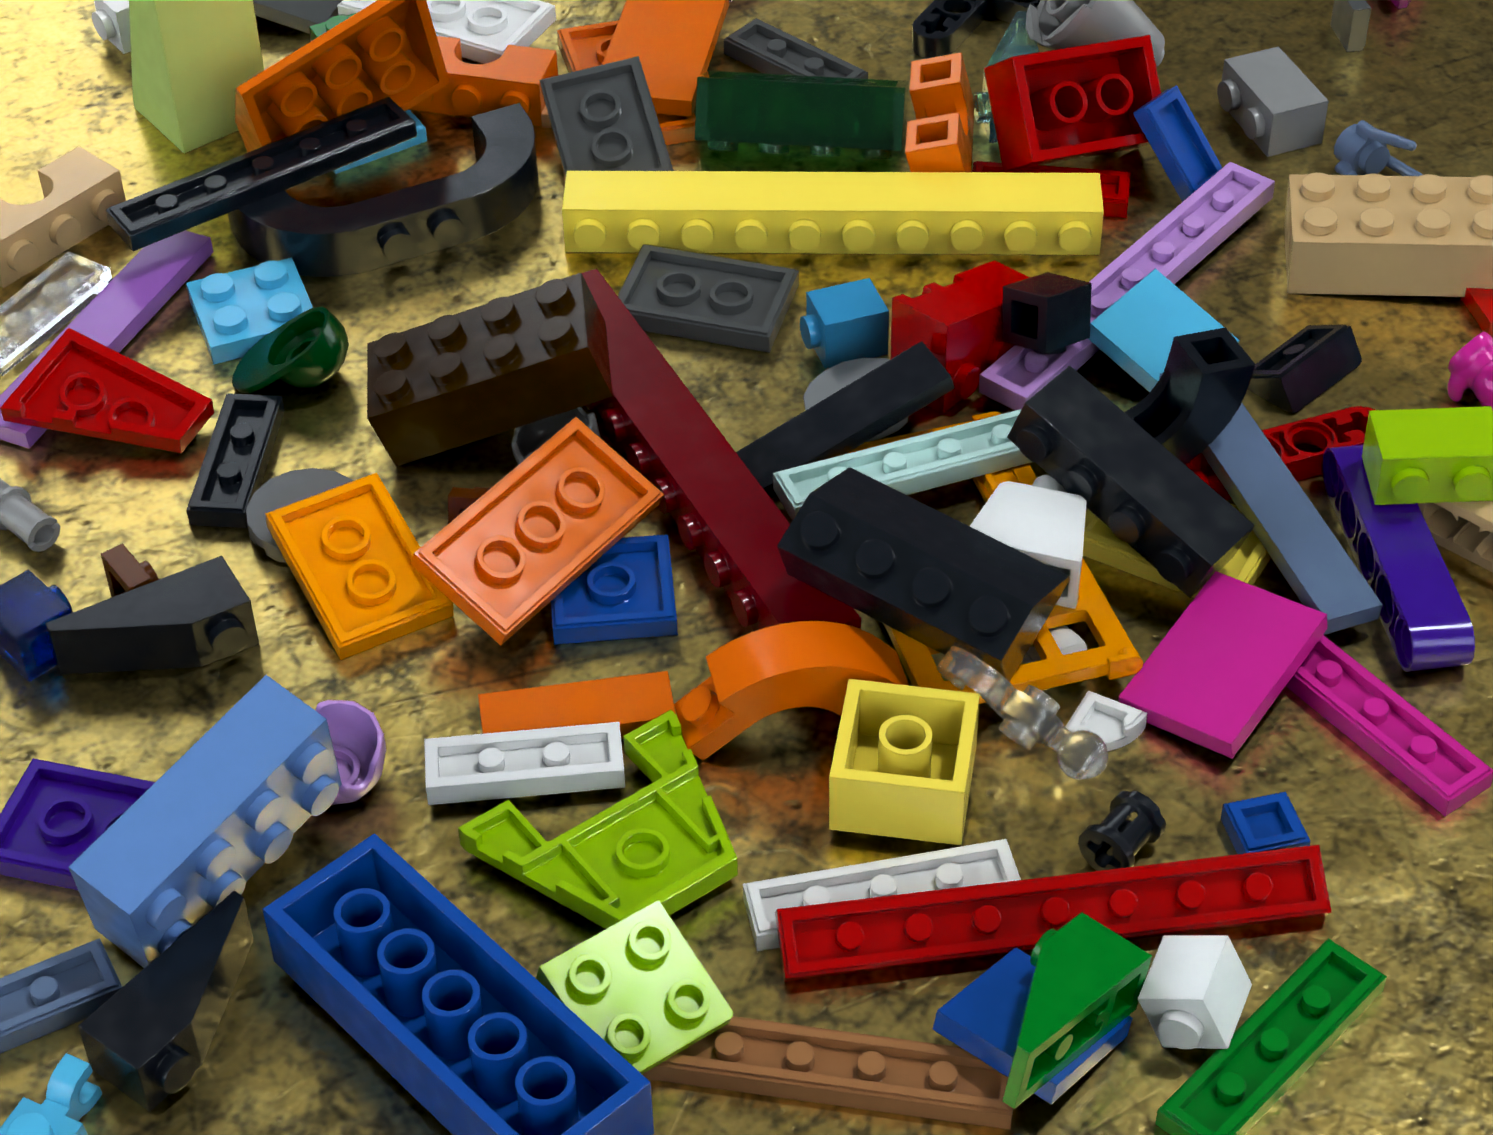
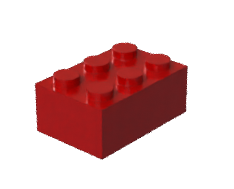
(1071, 101)

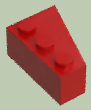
(957, 325)

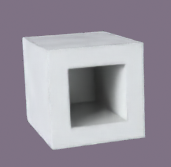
(1195, 991)

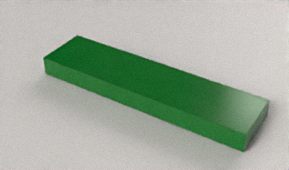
(1274, 1046)

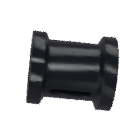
(1121, 833)

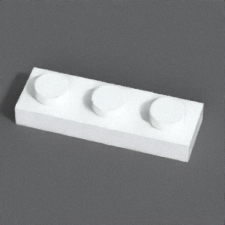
(524, 763)

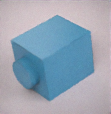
(845, 322)

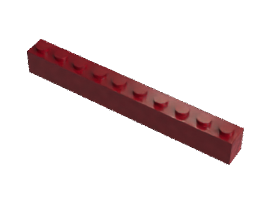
(702, 479)

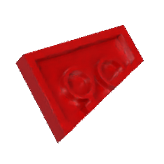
(106, 396)

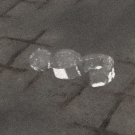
(1027, 715)

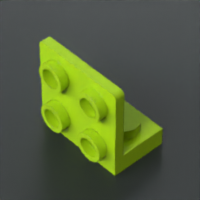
(639, 988)

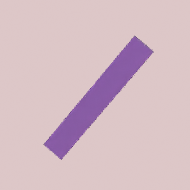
(124, 307)

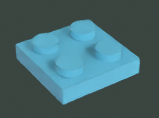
(246, 306)

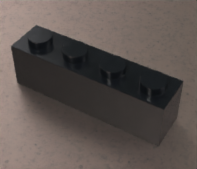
(1129, 481)

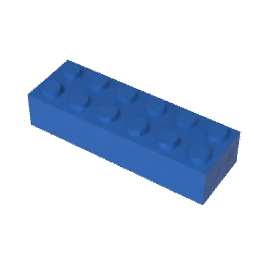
(448, 1005)

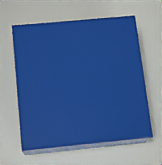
(1263, 824)

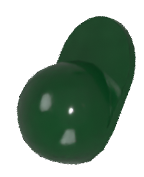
(299, 353)

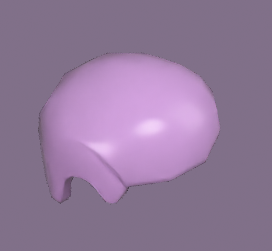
(357, 747)

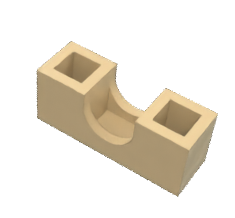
(74, 207)

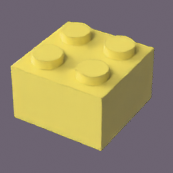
(903, 761)

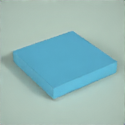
(1142, 326)

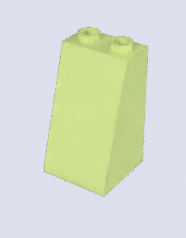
(189, 65)

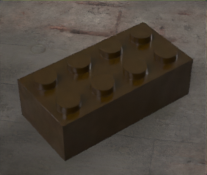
(488, 370)

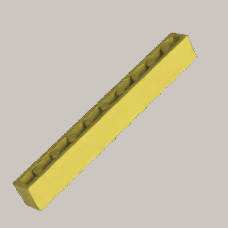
(834, 212)

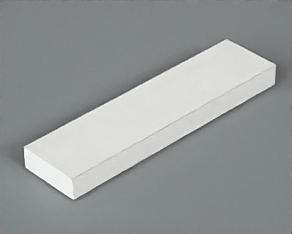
(914, 873)

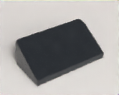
(1306, 366)

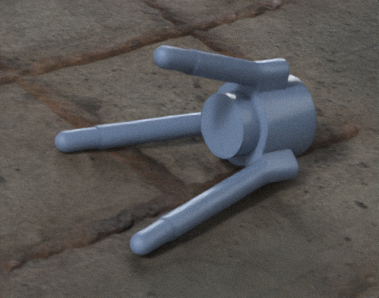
(1364, 151)

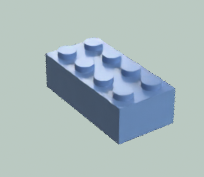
(209, 822)

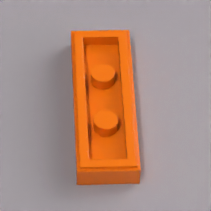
(622, 699)

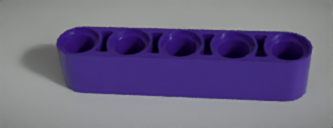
(1402, 568)

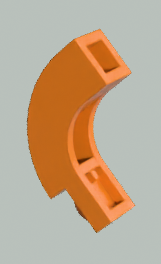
(777, 672)

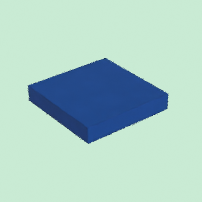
(620, 595)
(989, 1016)

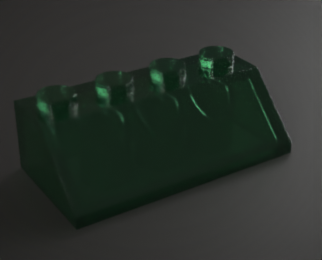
(801, 112)

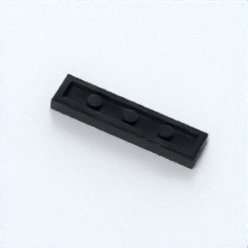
(850, 415)

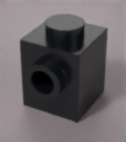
(1046, 312)

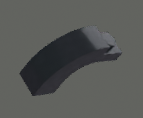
(1196, 392)

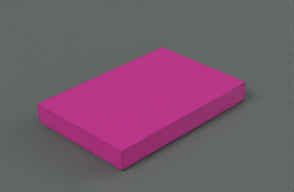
(1224, 663)

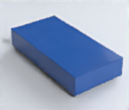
(1178, 141)

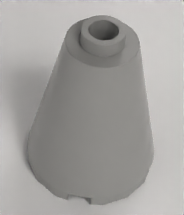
(1086, 22)

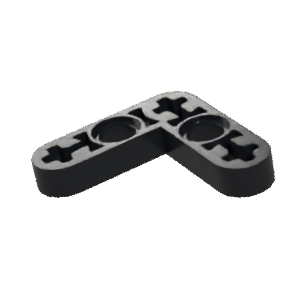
(942, 30)

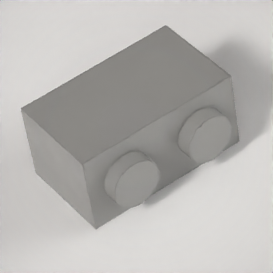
(1273, 101)

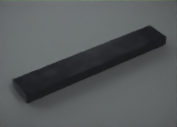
(260, 173)

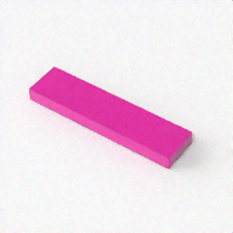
(1389, 728)

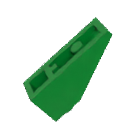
(1078, 993)

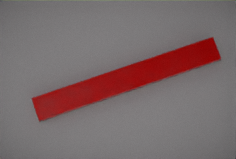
(1013, 914)

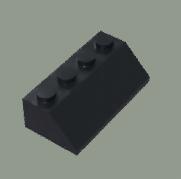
(920, 570)

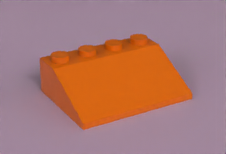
(368, 57)

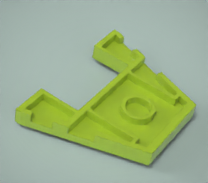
(641, 850)

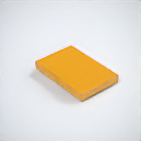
(355, 565)

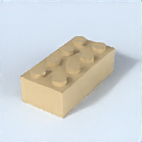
(1388, 234)

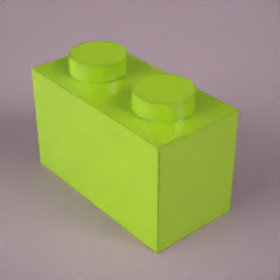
(1429, 455)

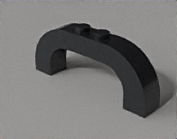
(405, 221)

